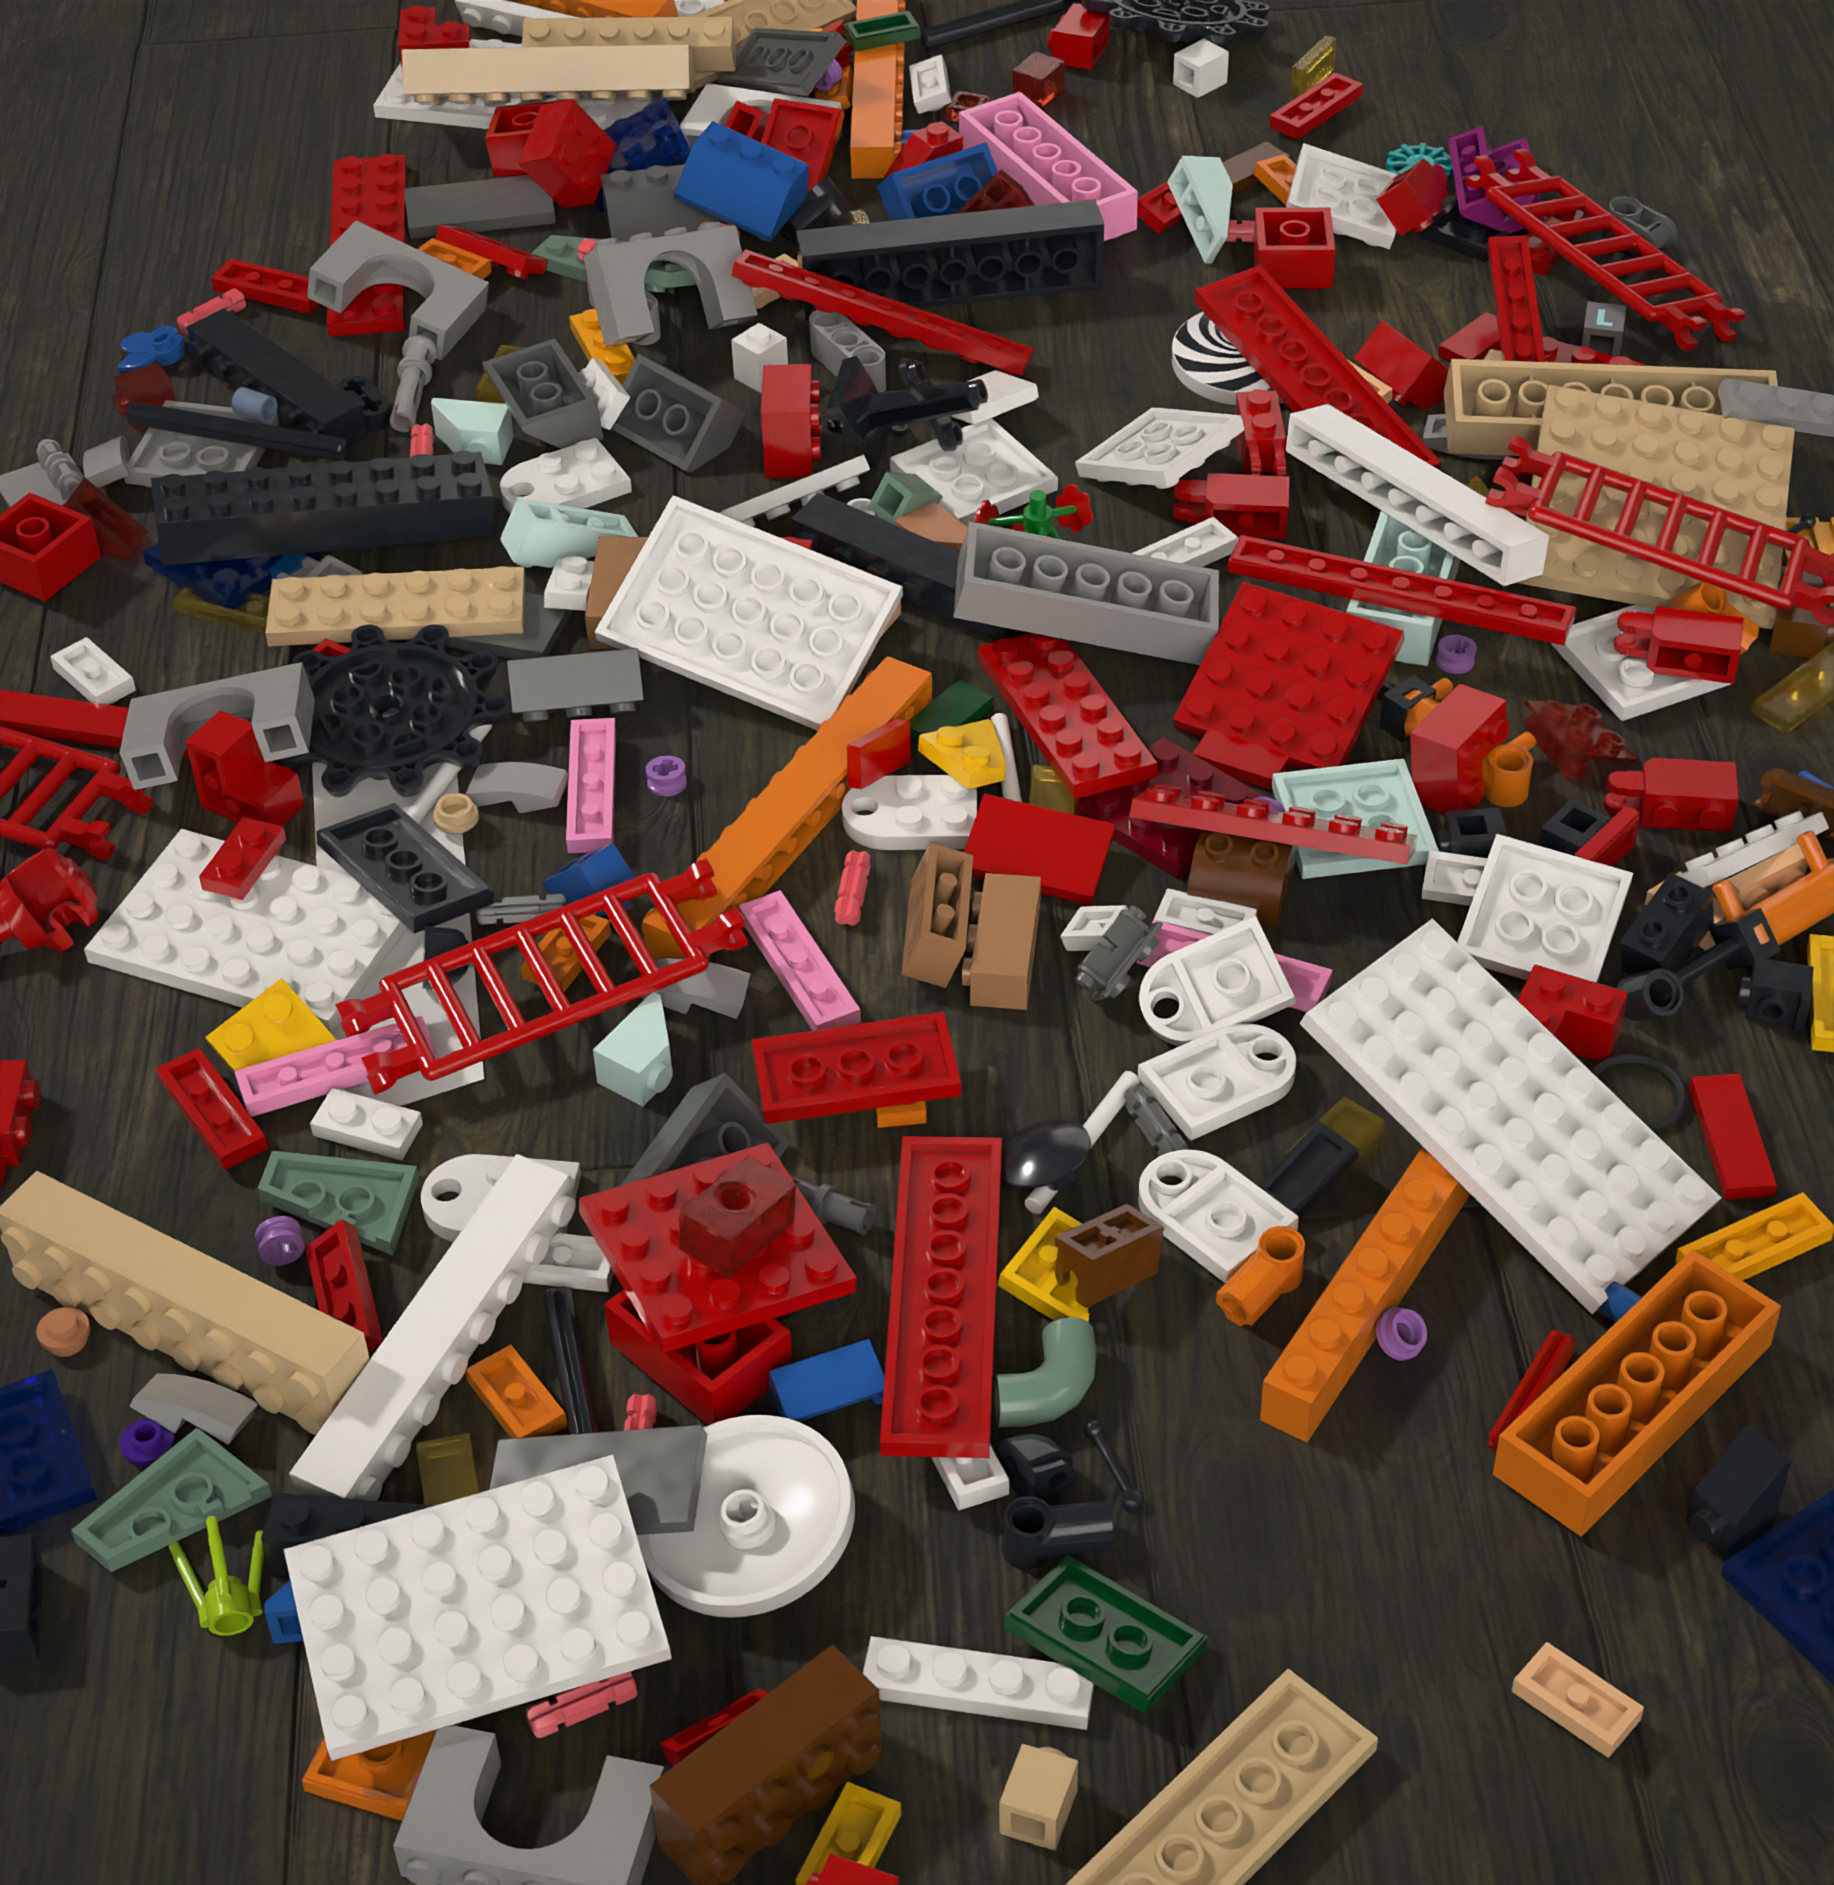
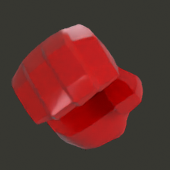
(43, 899)

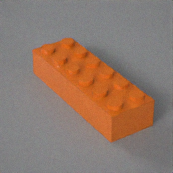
(1635, 1392)

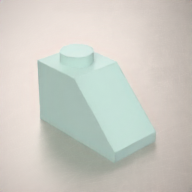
(474, 427)
(636, 1054)

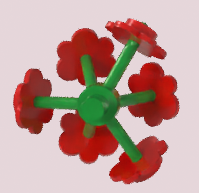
(1038, 517)

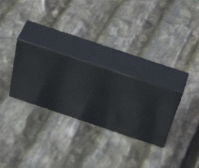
(1310, 1169)

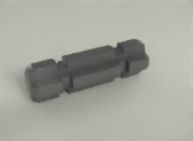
(519, 908)
(1153, 1121)

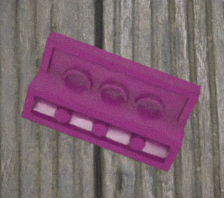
(1473, 201)

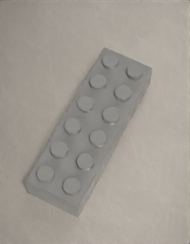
(1086, 593)

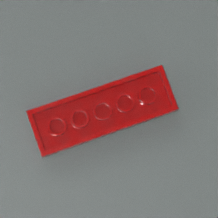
(1067, 714)
(1257, 821)

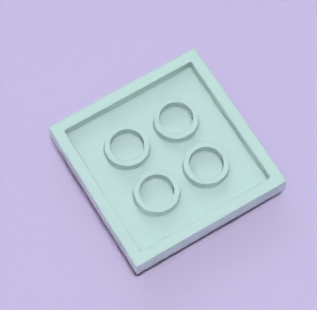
(1365, 790)

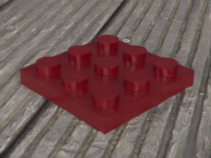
(1160, 843)

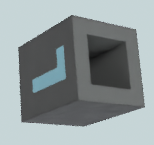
(1604, 327)

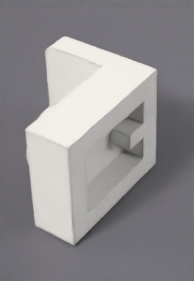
(1089, 926)

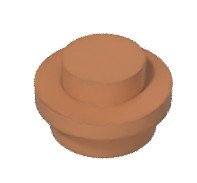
(63, 1331)

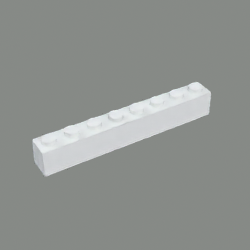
(1417, 494)
(436, 1335)

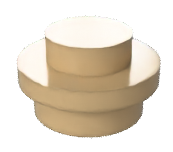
(455, 813)

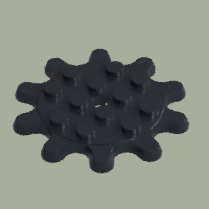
(1186, 18)
(432, 716)

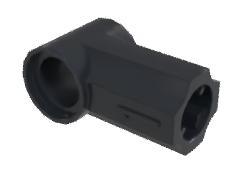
(820, 207)
(1038, 1530)

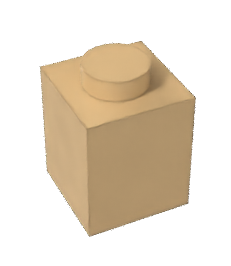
(1038, 1796)

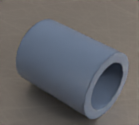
(254, 405)

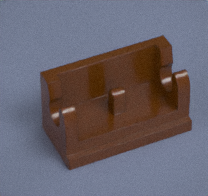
(1791, 793)
(1109, 1253)

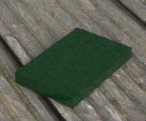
(1105, 1633)

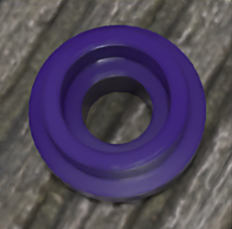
(143, 1453)

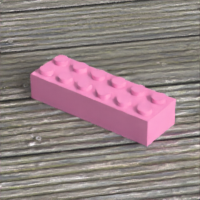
(1048, 160)

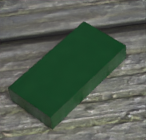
(882, 31)
(954, 707)

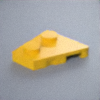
(966, 753)
(268, 1029)
(1032, 1272)

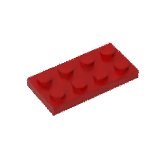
(855, 1068)

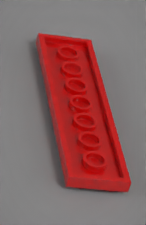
(374, 195)
(1298, 356)
(943, 1299)

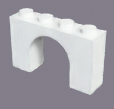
(718, 101)

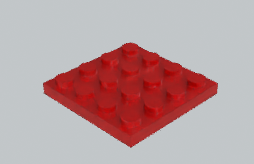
(1290, 677)
(686, 1299)

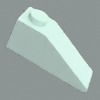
(1204, 200)
(547, 532)

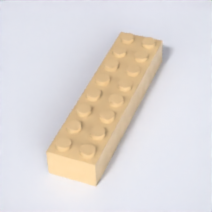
(548, 72)
(1506, 398)
(181, 1301)

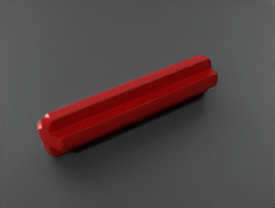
(1541, 1374)

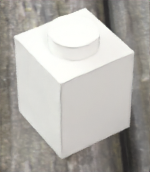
(1200, 68)
(754, 349)

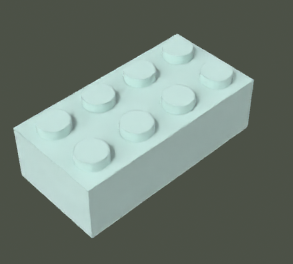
(1405, 549)

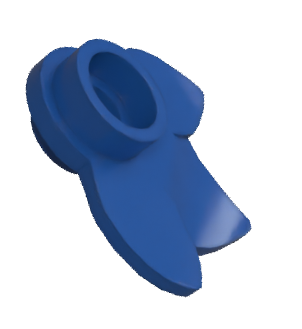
(144, 348)

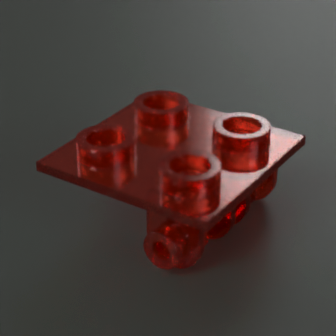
(1573, 736)

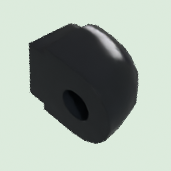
(441, 940)
(1036, 1465)

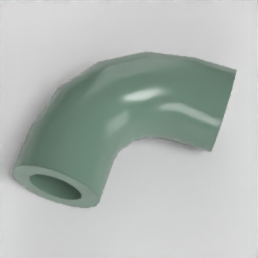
(1056, 1384)

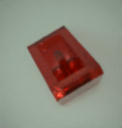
(115, 529)

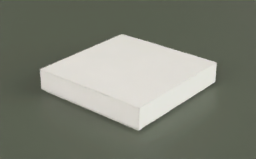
(1004, 394)

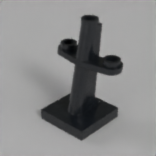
(871, 413)

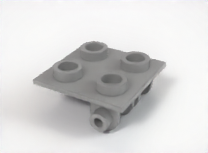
(50, 478)

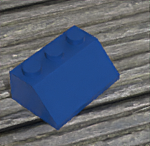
(742, 181)
(937, 185)

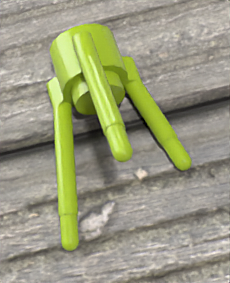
(228, 1603)

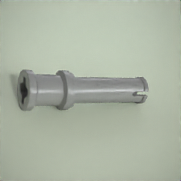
(414, 373)

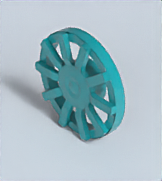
(1415, 154)

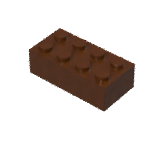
(768, 1769)

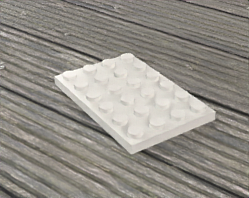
(749, 613)
(292, 925)
(474, 1606)

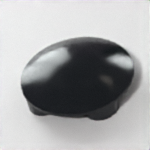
(1044, 1155)

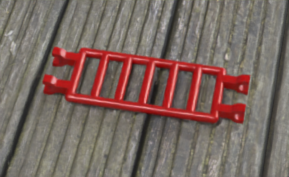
(1672, 314)
(1550, 470)
(68, 826)
(695, 883)

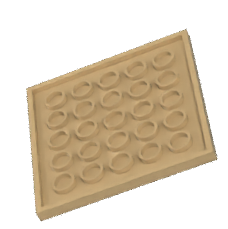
(1690, 452)

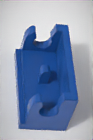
(826, 1382)

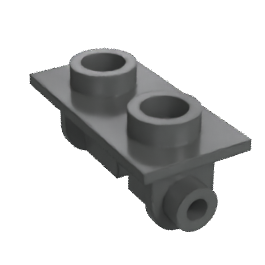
(1131, 942)

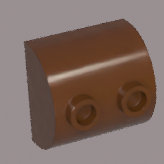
(1243, 873)

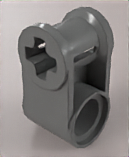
(1644, 222)

